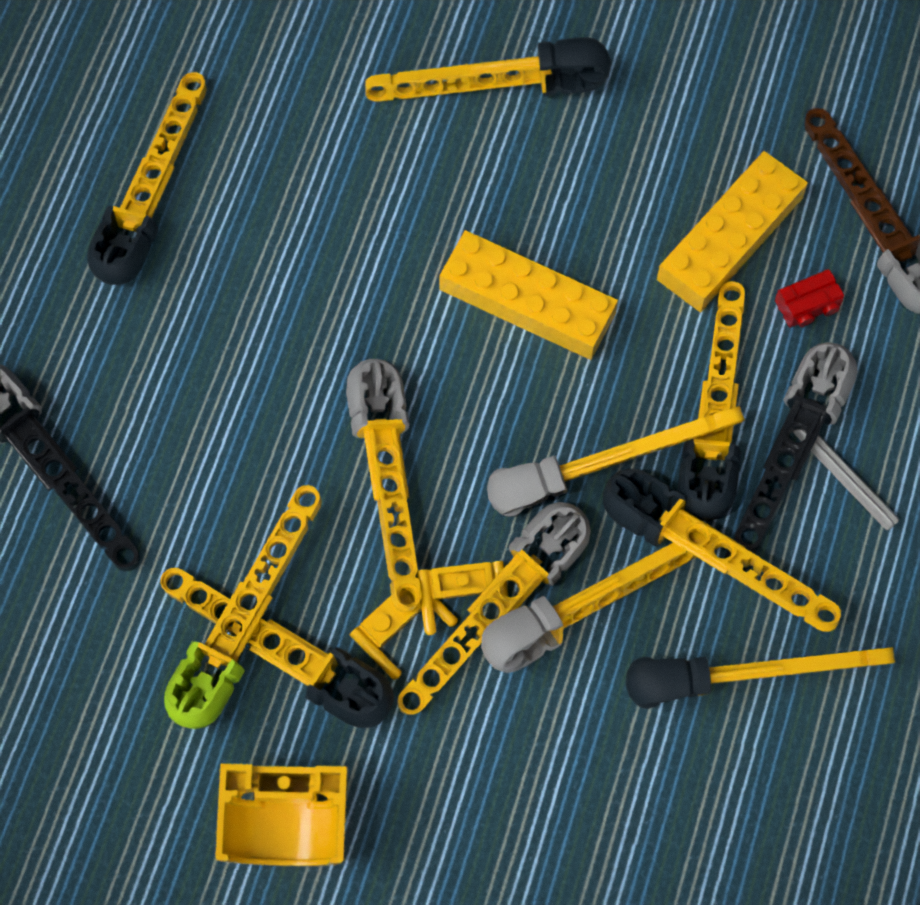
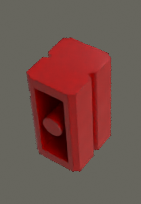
(809, 299)

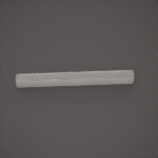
(851, 481)

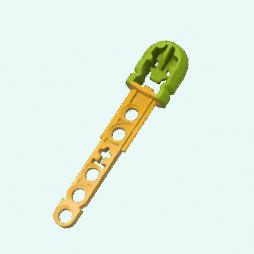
(185, 702)

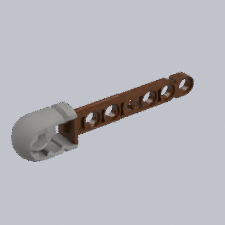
(896, 245)

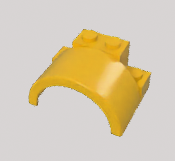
(284, 819)

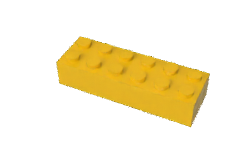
(731, 231)
(528, 294)

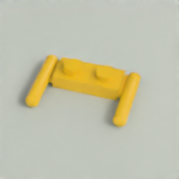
(453, 583)
(388, 621)

